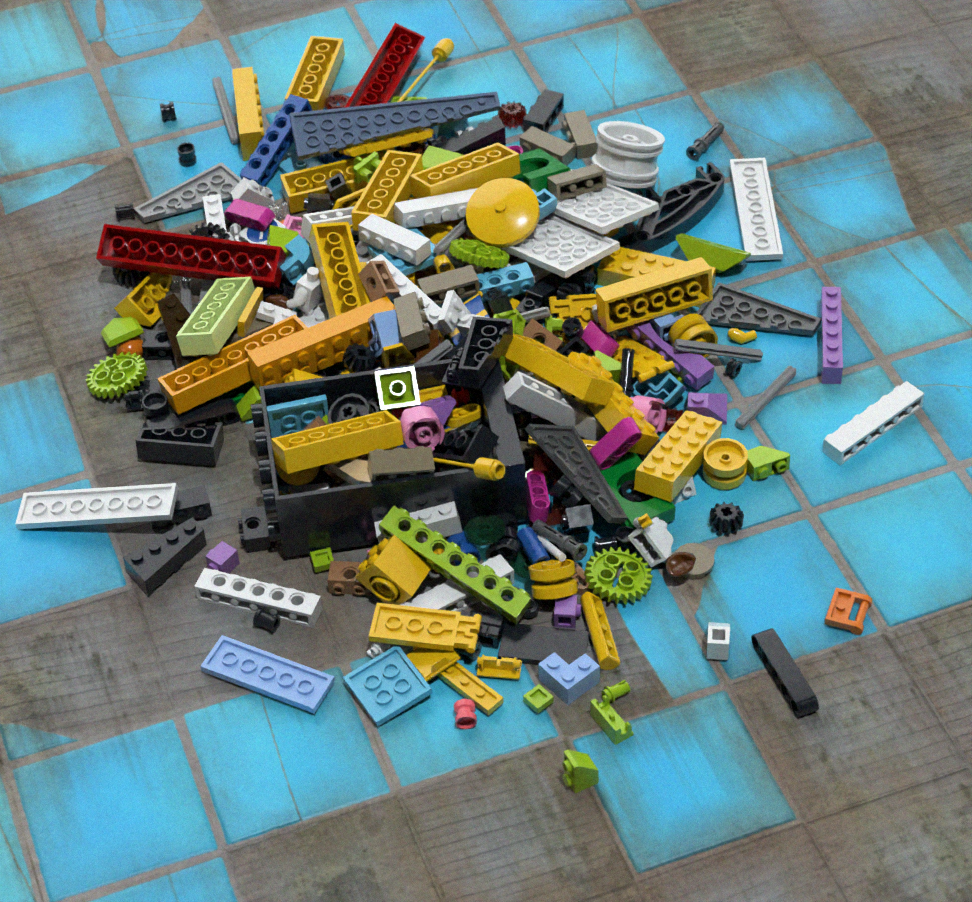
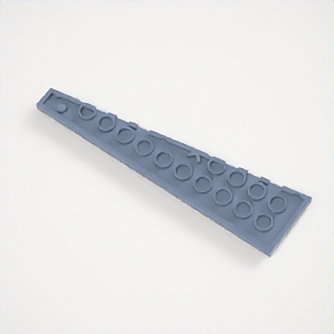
(348, 127)

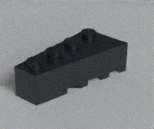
(181, 444)
(465, 446)

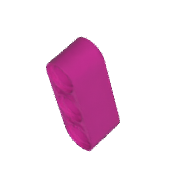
(249, 214)
(599, 339)
(616, 443)
(537, 496)

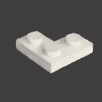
(452, 311)
(273, 313)

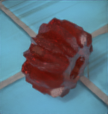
(512, 114)

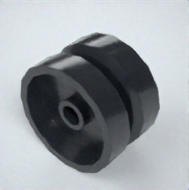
(349, 407)

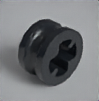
(733, 367)

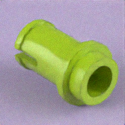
(616, 690)

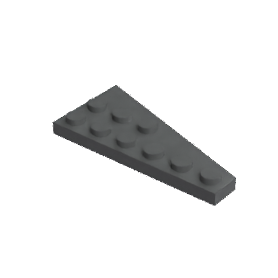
(745, 310)
(575, 461)

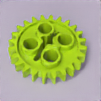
(478, 253)
(116, 375)
(633, 580)

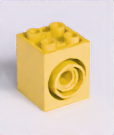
(392, 571)

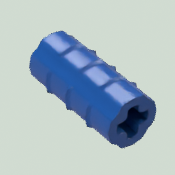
(532, 545)

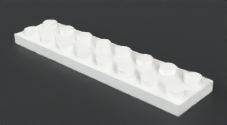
(756, 209)
(97, 506)

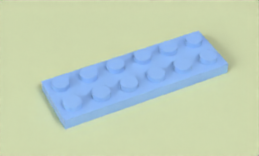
(268, 674)

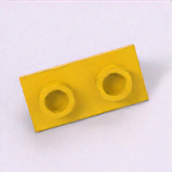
(499, 668)

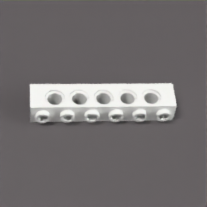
(251, 594)

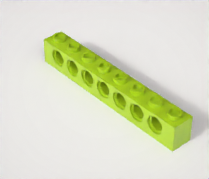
(512, 610)

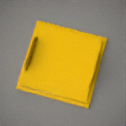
(431, 661)

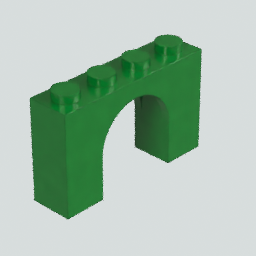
(537, 166)
(624, 470)

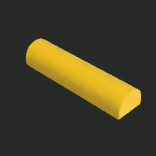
(600, 631)

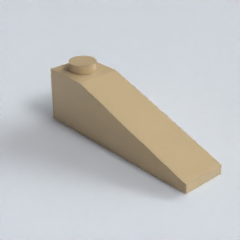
(352, 471)

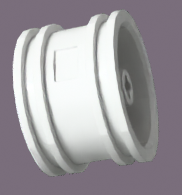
(628, 153)

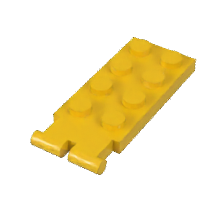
(388, 143)
(574, 306)
(645, 362)
(424, 627)

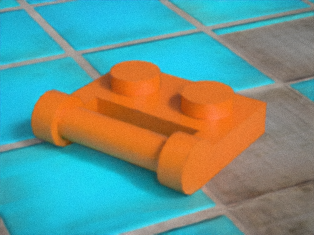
(841, 608)

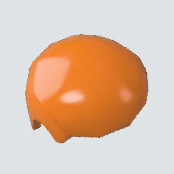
(132, 345)

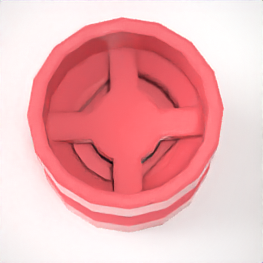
(465, 714)

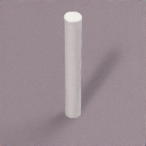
(551, 548)

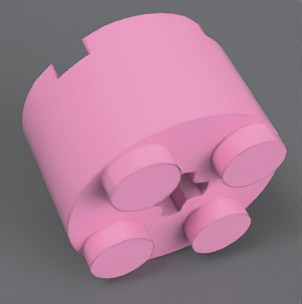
(652, 410)
(421, 427)

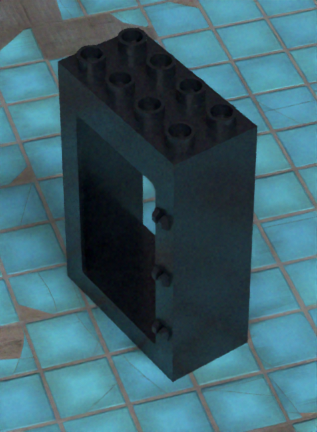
(347, 514)

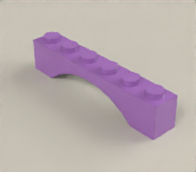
(831, 335)
(691, 367)

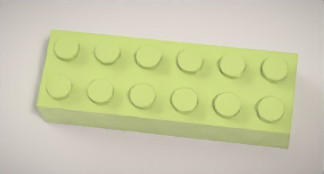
(215, 317)

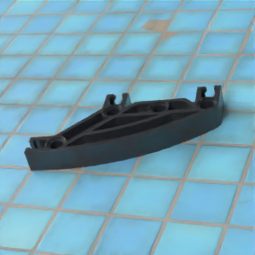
(678, 210)

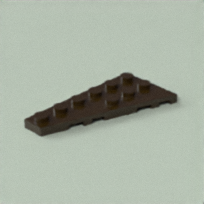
(174, 317)

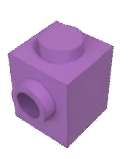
(222, 558)
(566, 612)

